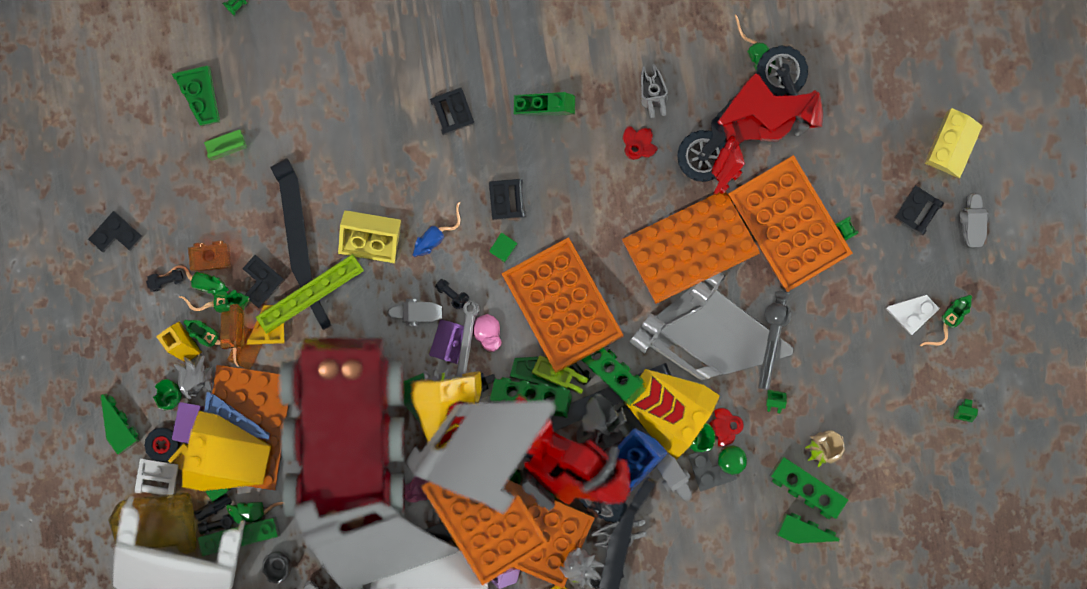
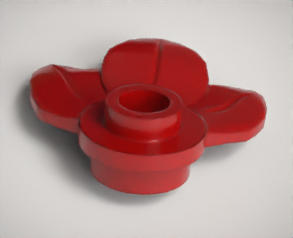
(641, 141)
(722, 426)

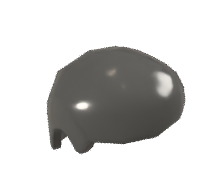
(276, 567)

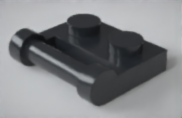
(458, 108)
(500, 199)
(914, 205)

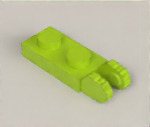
(562, 378)

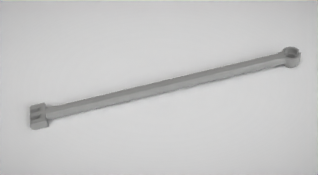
(462, 363)

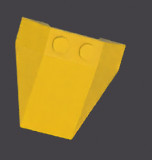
(223, 455)

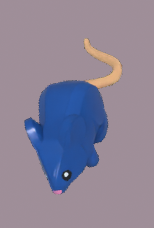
(433, 237)

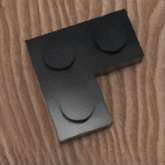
(115, 228)
(266, 280)

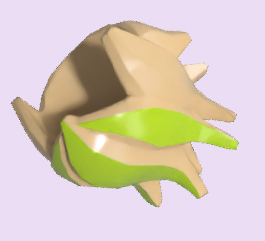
(826, 447)

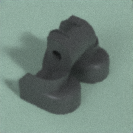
(599, 415)

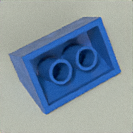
(641, 454)

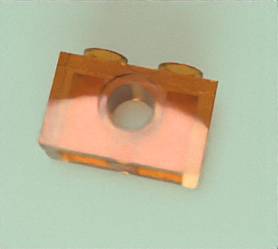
(197, 256)

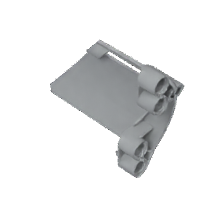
(709, 330)
(482, 449)
(370, 550)

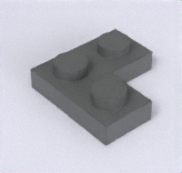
(705, 474)
(533, 487)

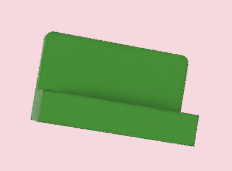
(225, 145)

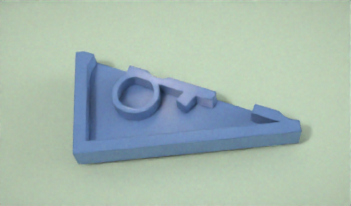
(217, 406)

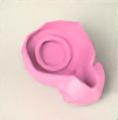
(487, 332)
(414, 491)

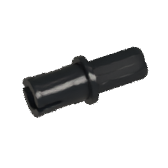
(212, 507)

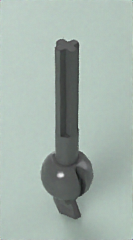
(777, 315)

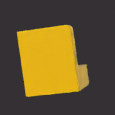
(179, 456)

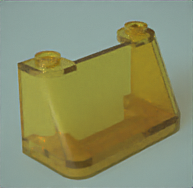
(162, 522)

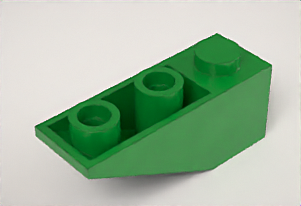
(545, 104)
(117, 429)
(797, 531)

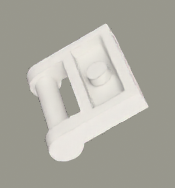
(156, 471)

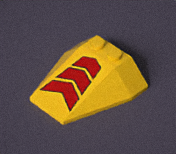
(437, 399)
(673, 410)

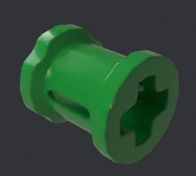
(228, 5)
(847, 228)

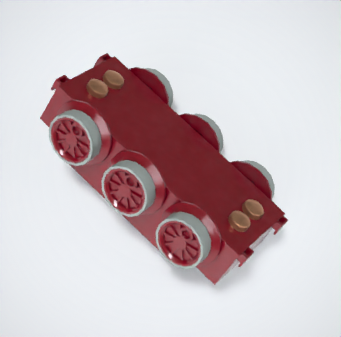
(343, 428)

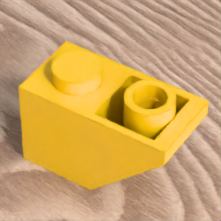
(178, 342)

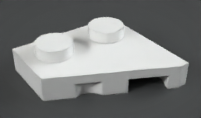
(913, 312)

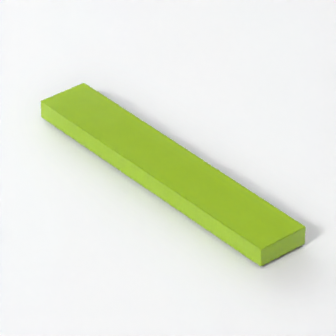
(309, 293)

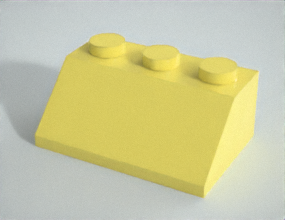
(953, 143)
(369, 236)

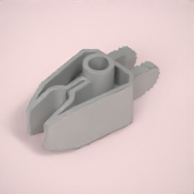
(653, 91)
(974, 221)
(416, 312)
(674, 477)
(608, 529)

